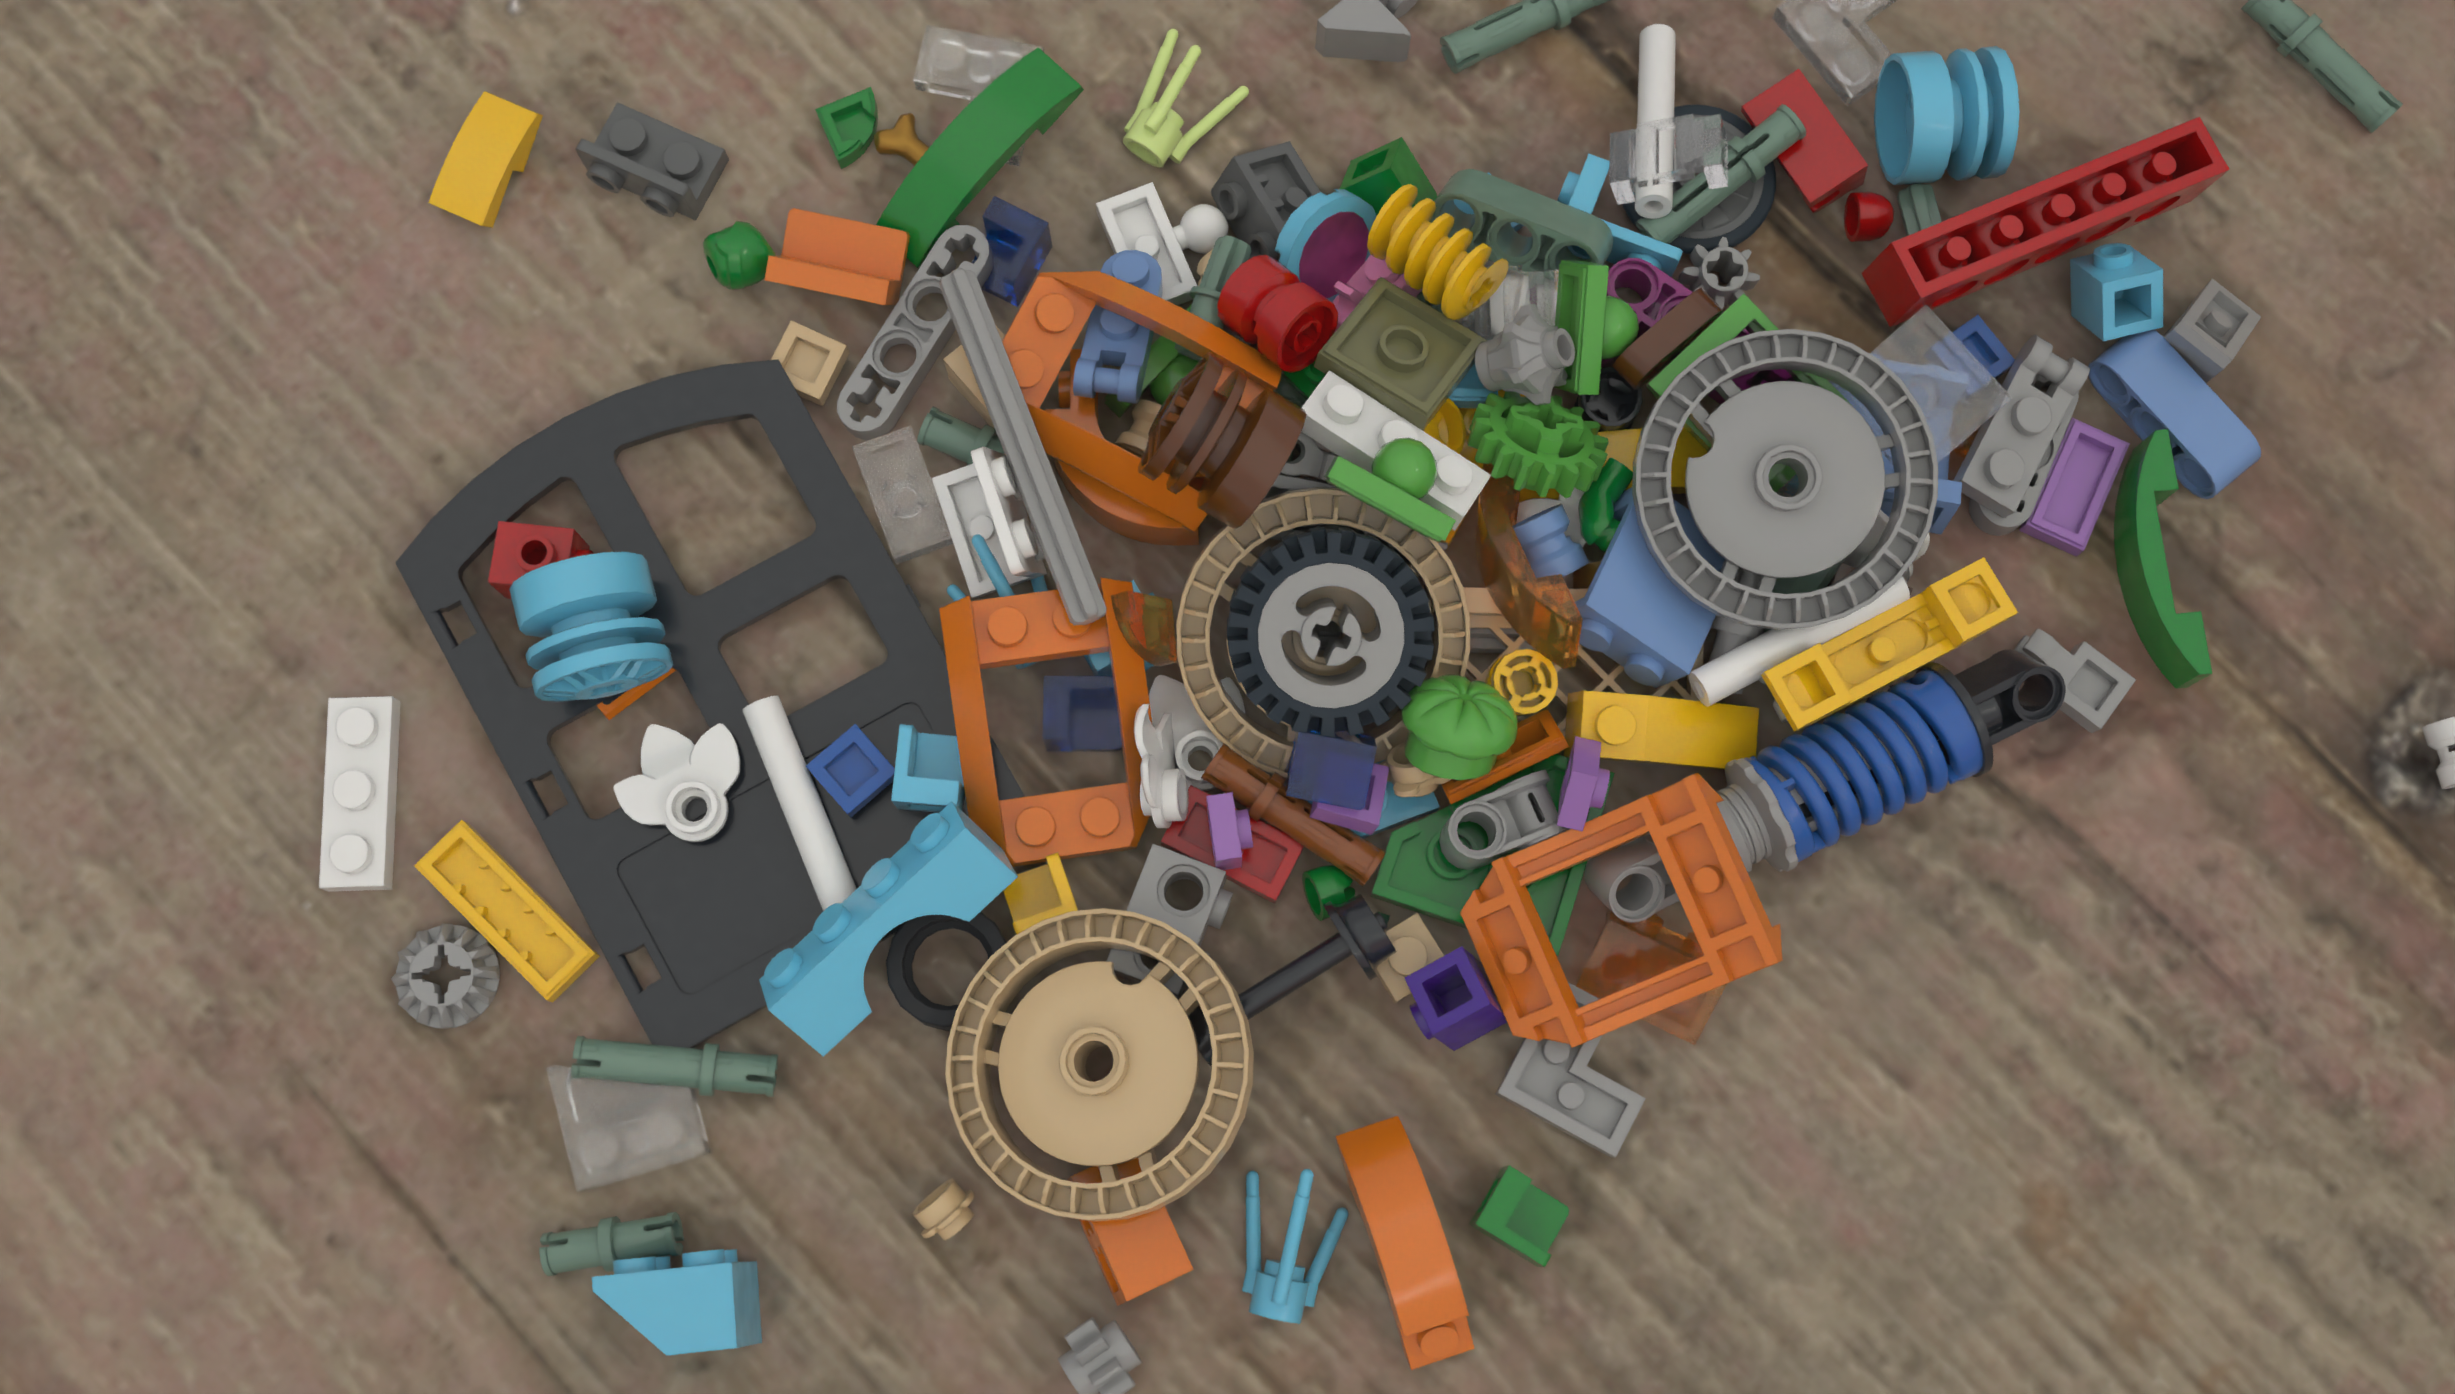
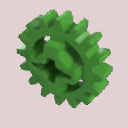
(1538, 444)

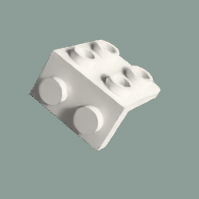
(988, 503)

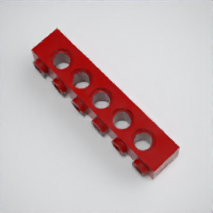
(2044, 221)

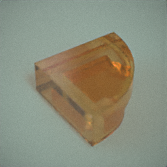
(1147, 625)

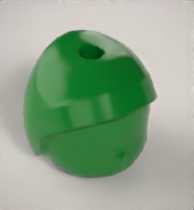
(737, 255)

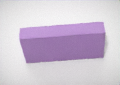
(2076, 487)

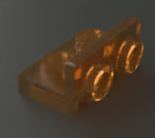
(1641, 950)

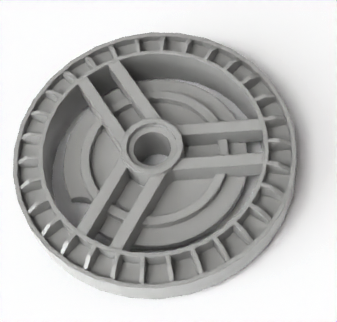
(1836, 471)

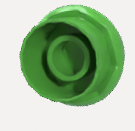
(1457, 727)

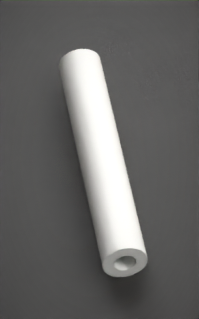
(1656, 102)
(1748, 661)
(799, 801)

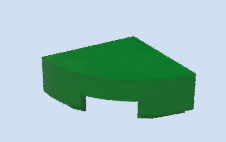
(850, 125)

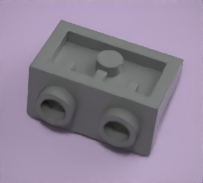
(653, 161)
(1261, 193)

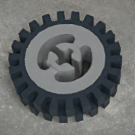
(1391, 653)

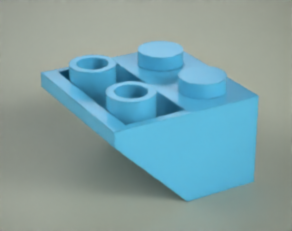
(689, 1308)

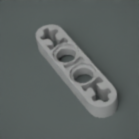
(907, 328)

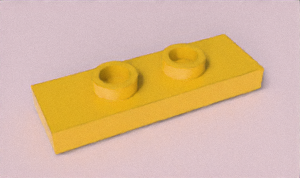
(507, 911)

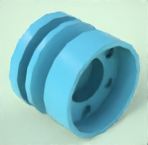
(1946, 115)
(590, 626)

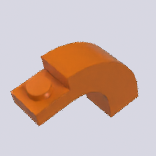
(1100, 500)
(1407, 1241)

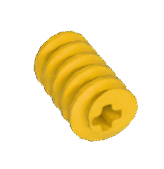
(1432, 258)

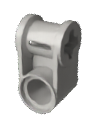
(1511, 816)

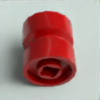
(1277, 312)

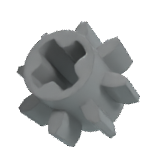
(1732, 271)
(1099, 1359)

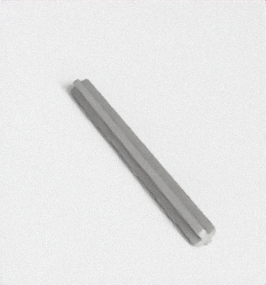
(1023, 447)

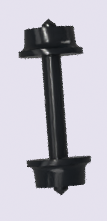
(1359, 935)

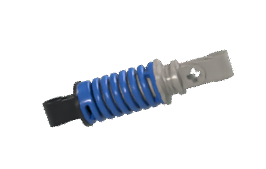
(1851, 771)

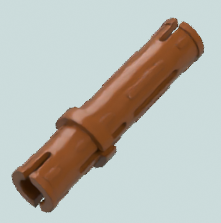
(1267, 799)

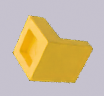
(1040, 894)

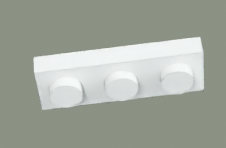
(1359, 426)
(360, 794)

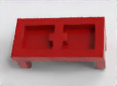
(1825, 160)

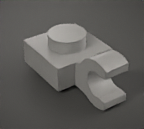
(2090, 678)

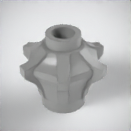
(1526, 357)

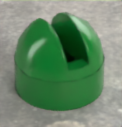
(1326, 885)

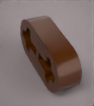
(1667, 338)

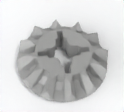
(465, 996)

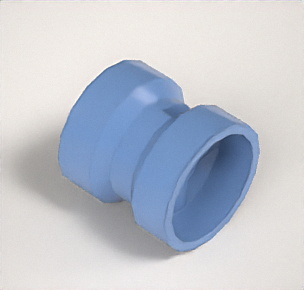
(1546, 544)

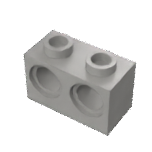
(1148, 899)

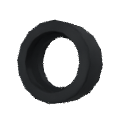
(902, 954)

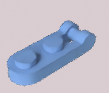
(1116, 339)

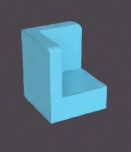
(927, 771)

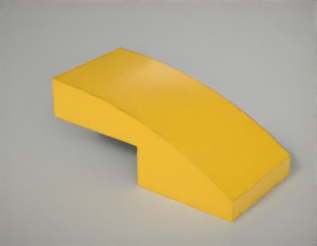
(482, 158)

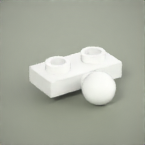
(1140, 223)

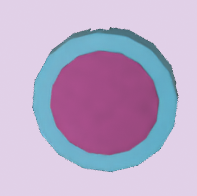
(1326, 239)

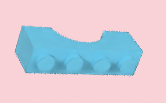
(941, 870)

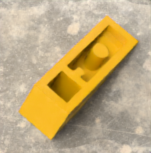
(1662, 729)

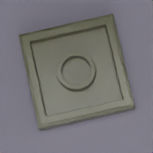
(1400, 352)

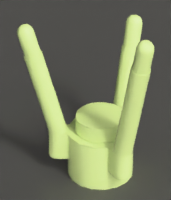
(1155, 129)

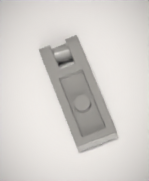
(2019, 433)

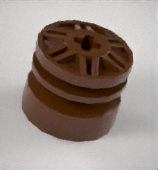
(1228, 445)

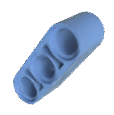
(2159, 391)

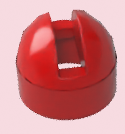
(1867, 216)

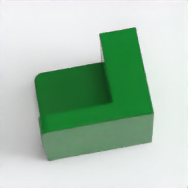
(1383, 172)
(1520, 1216)

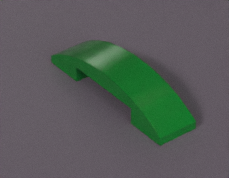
(976, 148)
(2171, 638)

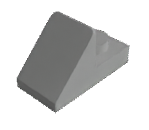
(1365, 30)
(2212, 330)

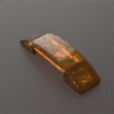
(1535, 607)

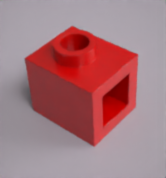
(528, 547)

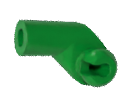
(1597, 504)

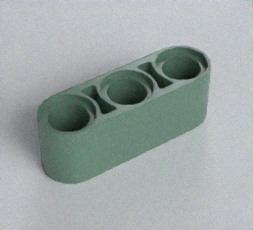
(1550, 222)

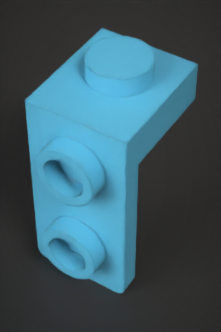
(1583, 192)

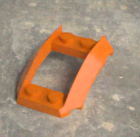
(1043, 338)
(1029, 631)
(1707, 881)

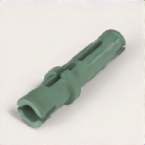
(1508, 29)
(2324, 59)
(1745, 162)
(675, 1066)

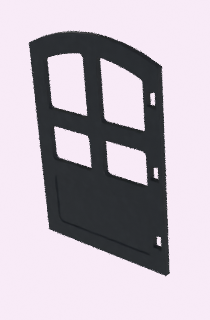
(737, 900)

